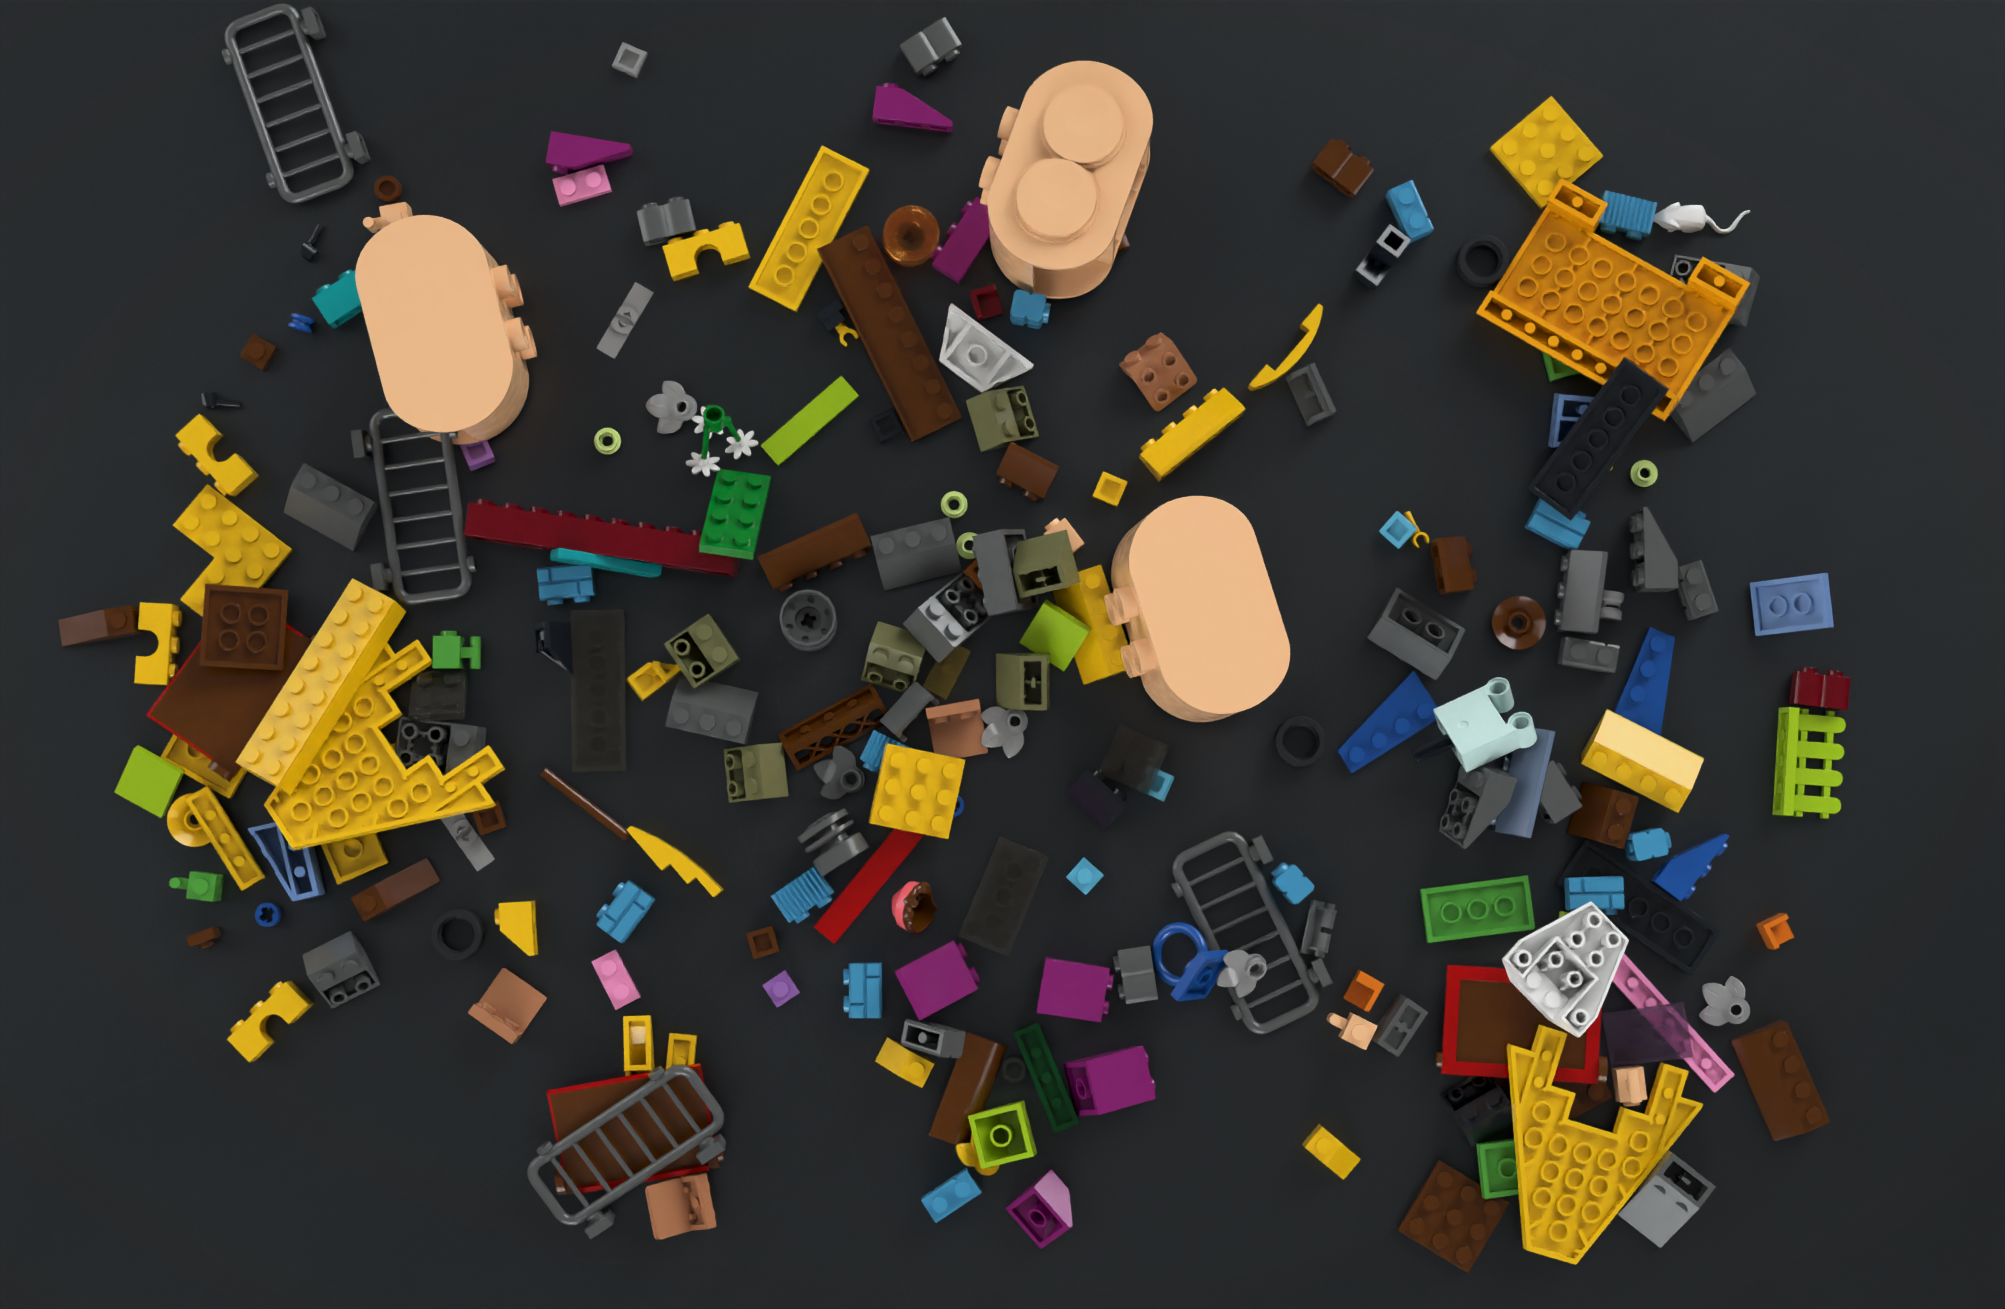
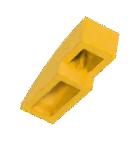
(638, 1045)

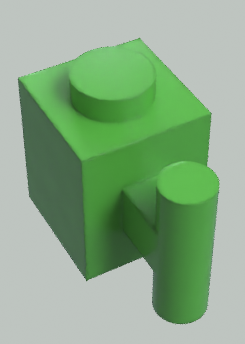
(450, 651)
(200, 885)

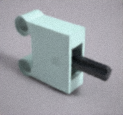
(1477, 730)

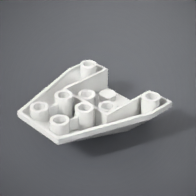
(1568, 966)

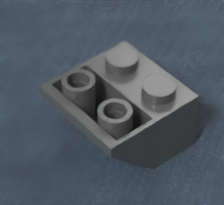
(1557, 796)
(340, 969)

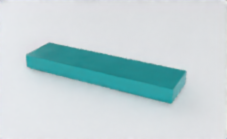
(605, 562)

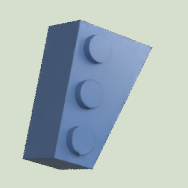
(1565, 413)
(295, 869)

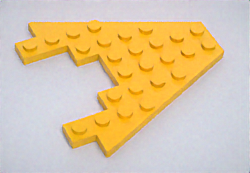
(359, 780)
(1575, 1173)

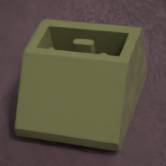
(1002, 418)
(1044, 564)
(702, 651)
(893, 658)
(1023, 681)
(755, 772)

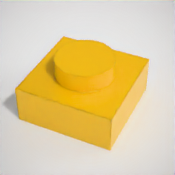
(1109, 489)

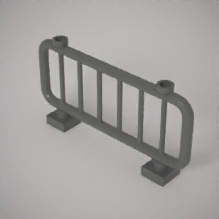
(345, 151)
(384, 576)
(1250, 855)
(598, 1220)

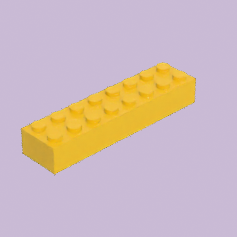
(321, 686)

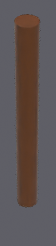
(585, 804)

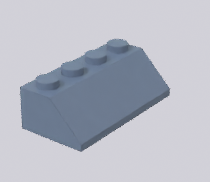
(1530, 768)

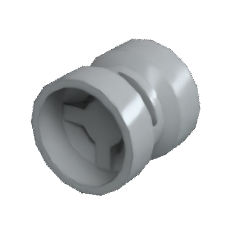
(1612, 599)

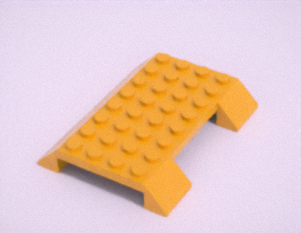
(1601, 304)

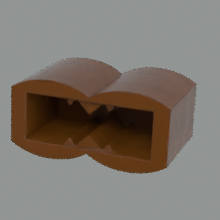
(1342, 167)

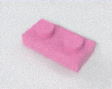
(582, 185)
(616, 979)

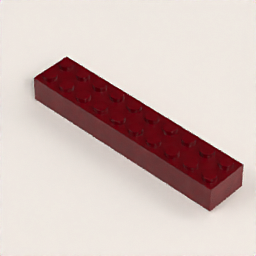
(591, 535)

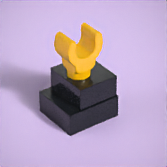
(832, 319)

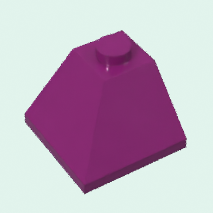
(1043, 1209)

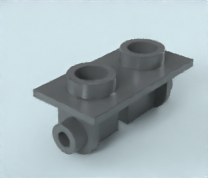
(1320, 916)

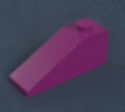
(903, 109)
(579, 153)

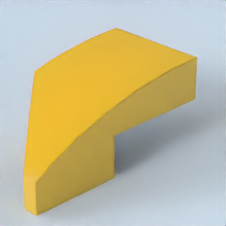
(651, 678)

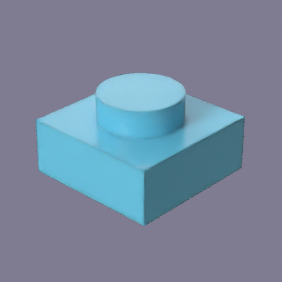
(1398, 529)
(1161, 785)
(1084, 876)

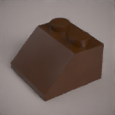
(1026, 472)
(1452, 565)
(1604, 815)

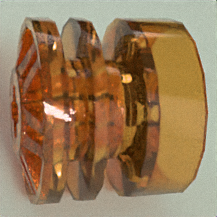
(921, 224)

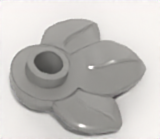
(667, 407)
(1001, 732)
(1240, 973)
(1721, 1000)

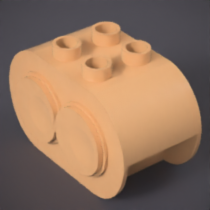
(1067, 178)
(444, 328)
(1198, 610)

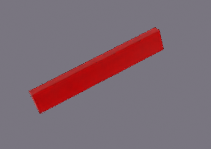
(867, 883)

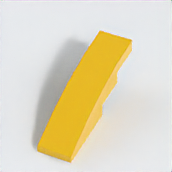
(666, 855)

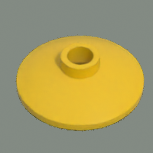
(181, 827)

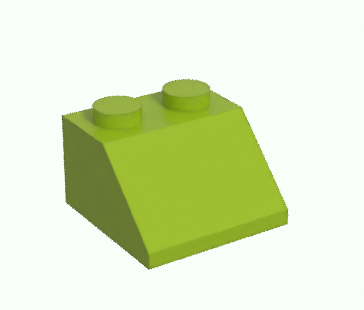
(1002, 1134)

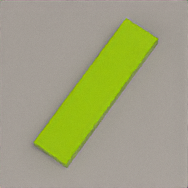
(810, 420)

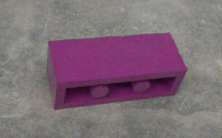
(964, 242)

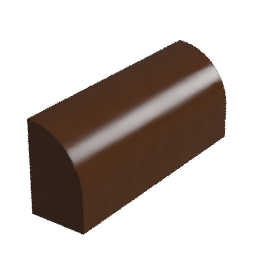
(967, 1088)

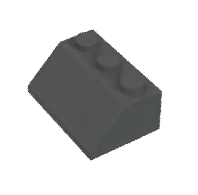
(1713, 395)
(329, 507)
(916, 553)
(995, 560)
(1581, 592)
(1416, 634)
(713, 710)

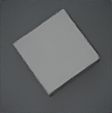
(629, 60)

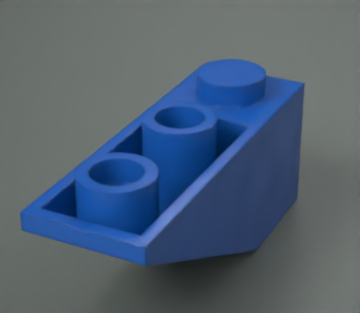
(1682, 870)

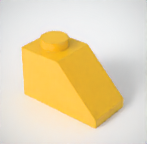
(518, 923)
(905, 1062)
(1331, 1151)

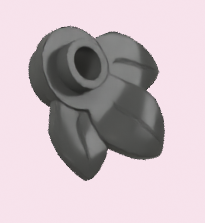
(835, 774)

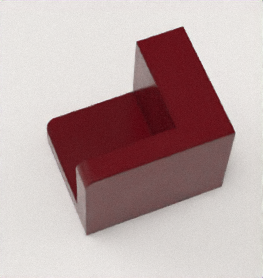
(986, 303)

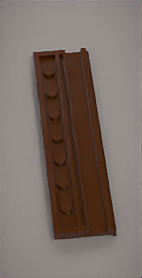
(889, 333)

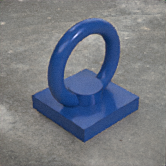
(1199, 974)

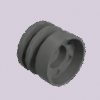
(813, 605)
(833, 841)

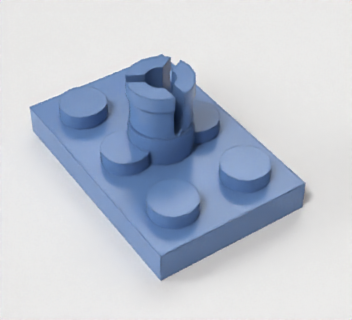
(1791, 604)

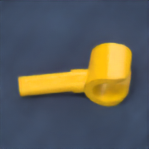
(1408, 515)

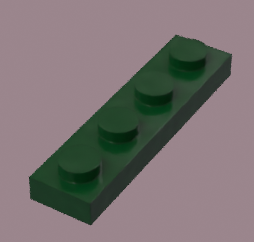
(1046, 1077)

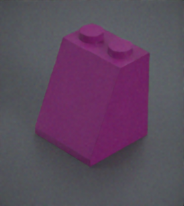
(937, 979)
(1074, 989)
(1110, 1081)

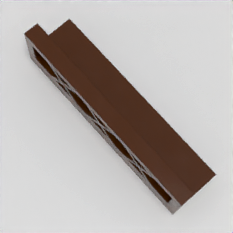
(832, 722)

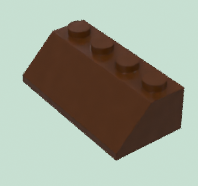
(815, 552)
(1780, 1080)

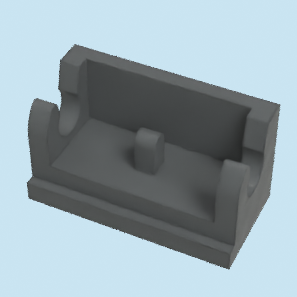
(1310, 394)
(907, 709)
(1398, 1024)

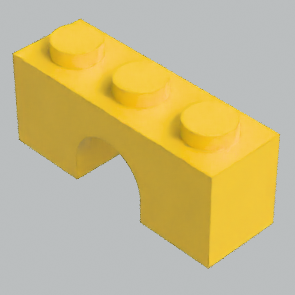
(683, 254)
(199, 440)
(163, 621)
(251, 1036)

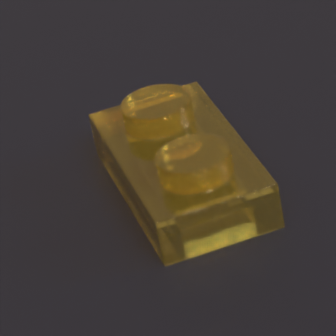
(944, 674)

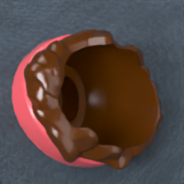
(914, 907)

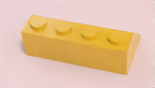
(1192, 433)
(1101, 649)
(1642, 760)

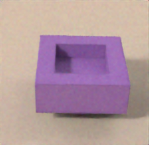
(477, 454)
(781, 988)

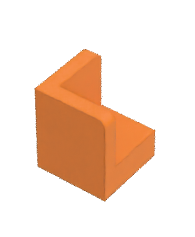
(1775, 930)
(1363, 991)

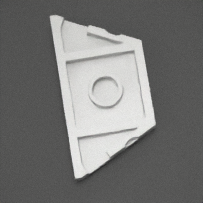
(978, 354)

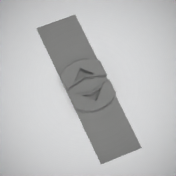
(624, 320)
(468, 840)

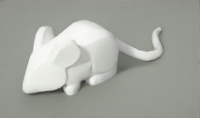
(1689, 219)

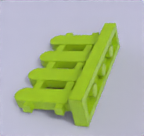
(1793, 750)

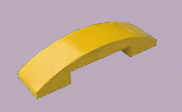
(1268, 375)

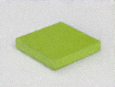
(1055, 633)
(149, 781)

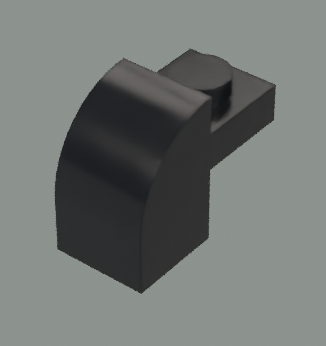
(1381, 257)

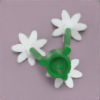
(714, 420)

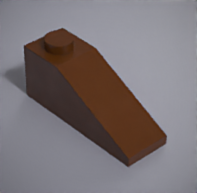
(100, 625)
(395, 890)

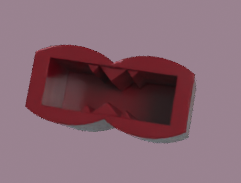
(1819, 690)

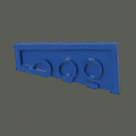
(1647, 682)
(1396, 719)

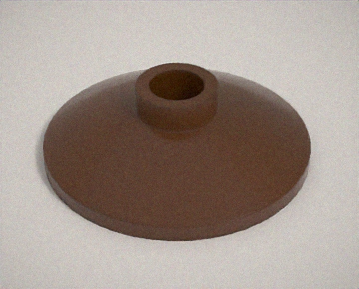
(1532, 620)

